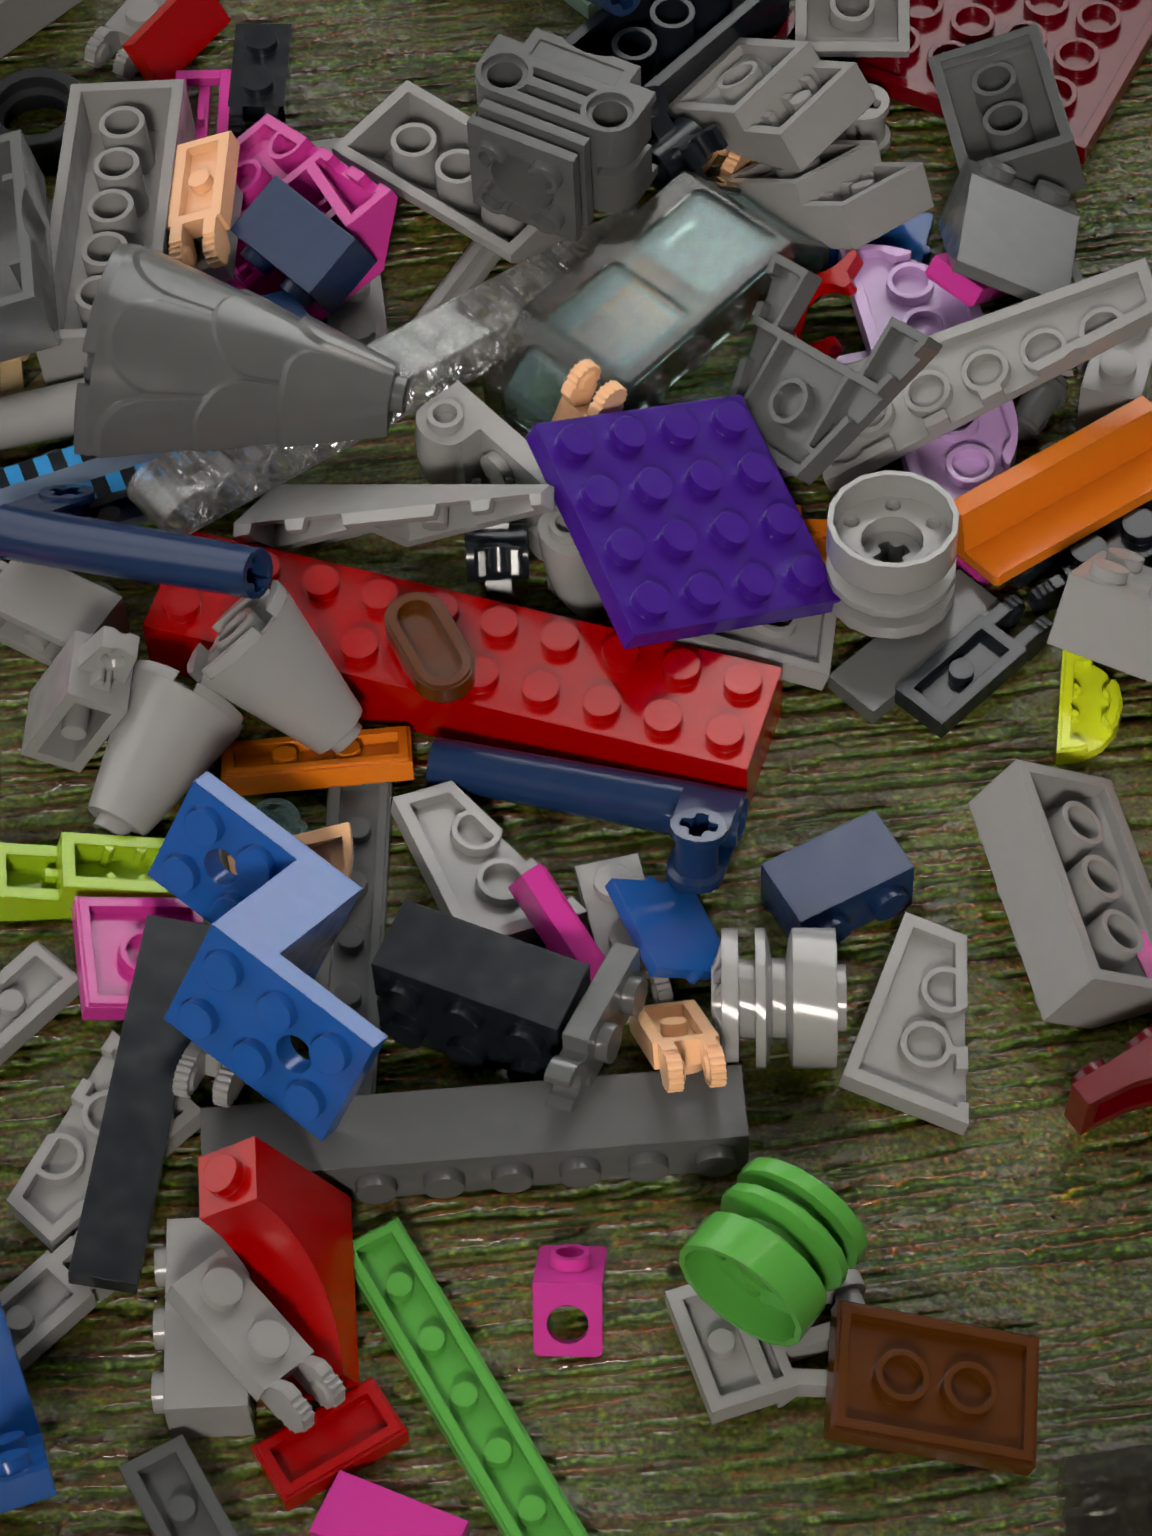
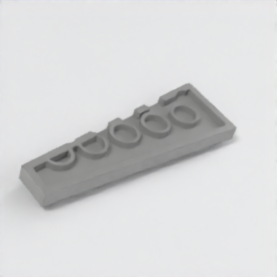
(999, 360)

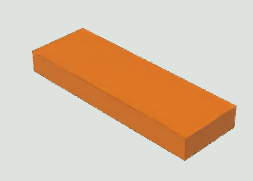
(287, 765)

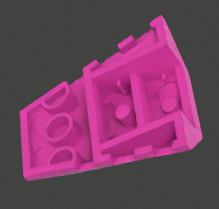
(323, 180)

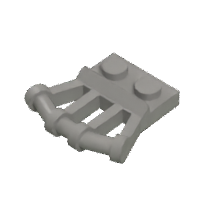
(741, 1371)

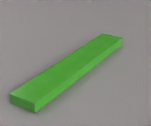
(458, 1387)

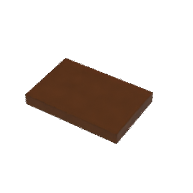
(932, 1388)

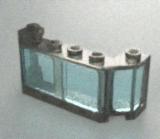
(648, 299)

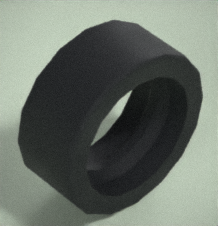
(36, 90)

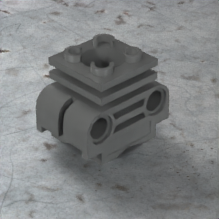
(558, 134)

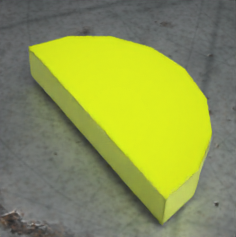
(1087, 710)

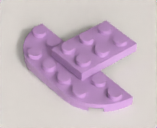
(899, 288)

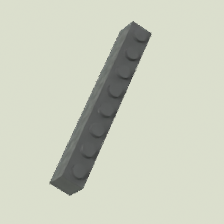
(506, 1136)

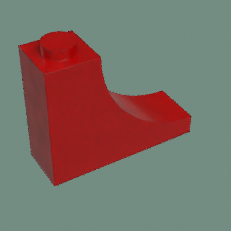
(292, 1241)

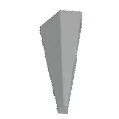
(399, 512)

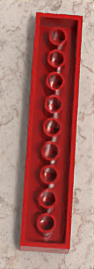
(539, 676)

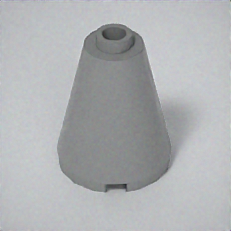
(279, 672)
(159, 749)

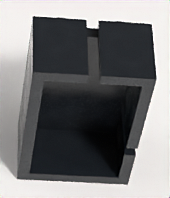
(474, 993)

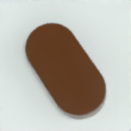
(430, 647)

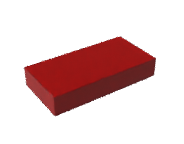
(175, 36)
(340, 1439)

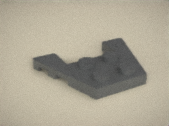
(807, 400)

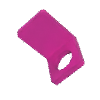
(573, 1278)

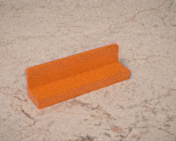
(1058, 495)

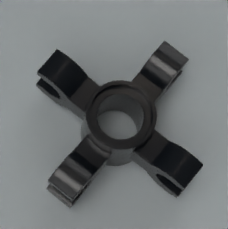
(679, 144)
(497, 557)

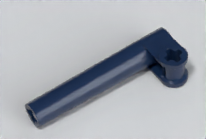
(58, 533)
(698, 816)

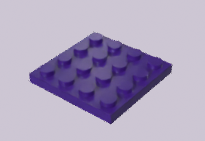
(682, 520)

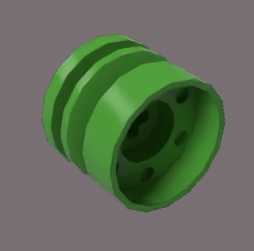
(773, 1251)

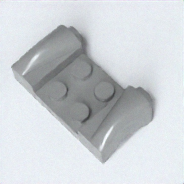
(467, 440)

